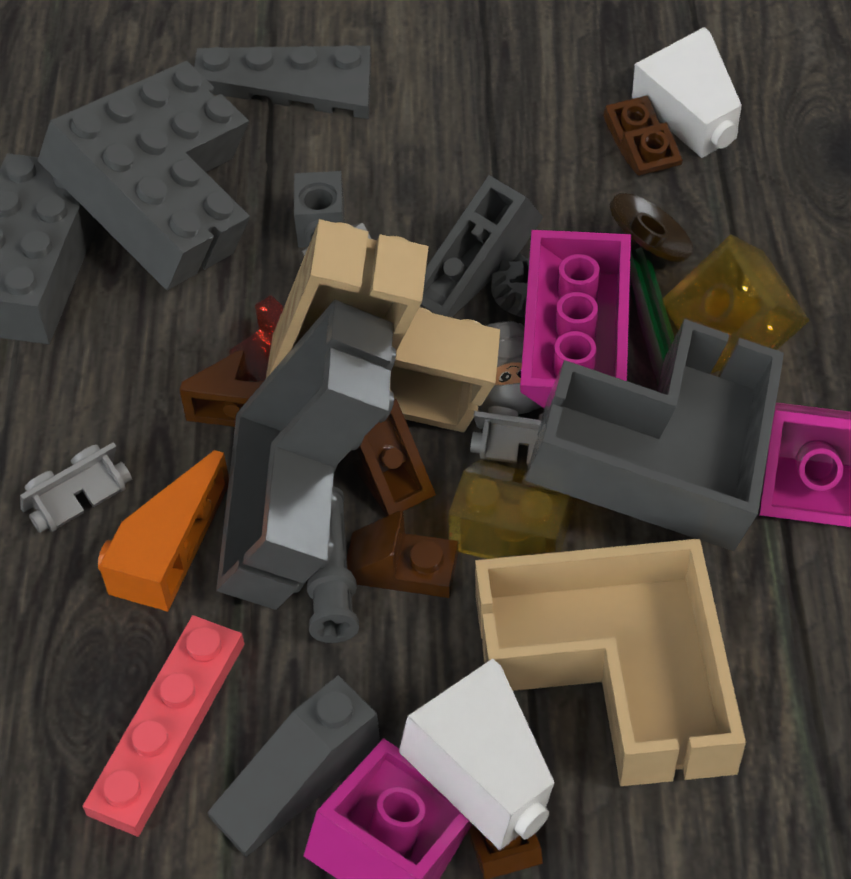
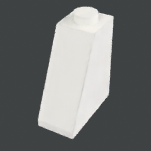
(691, 92)
(482, 755)

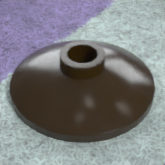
(650, 228)

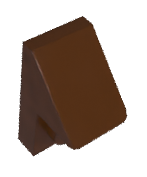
(218, 391)
(393, 465)
(392, 560)

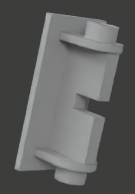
(503, 434)
(55, 494)

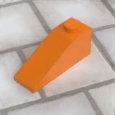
(162, 537)

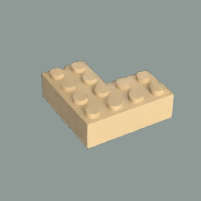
(440, 362)
(639, 626)

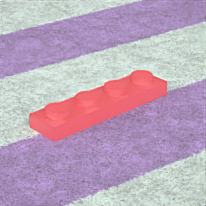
(164, 726)

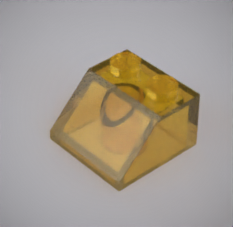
(739, 295)
(505, 515)

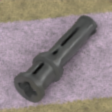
(334, 588)

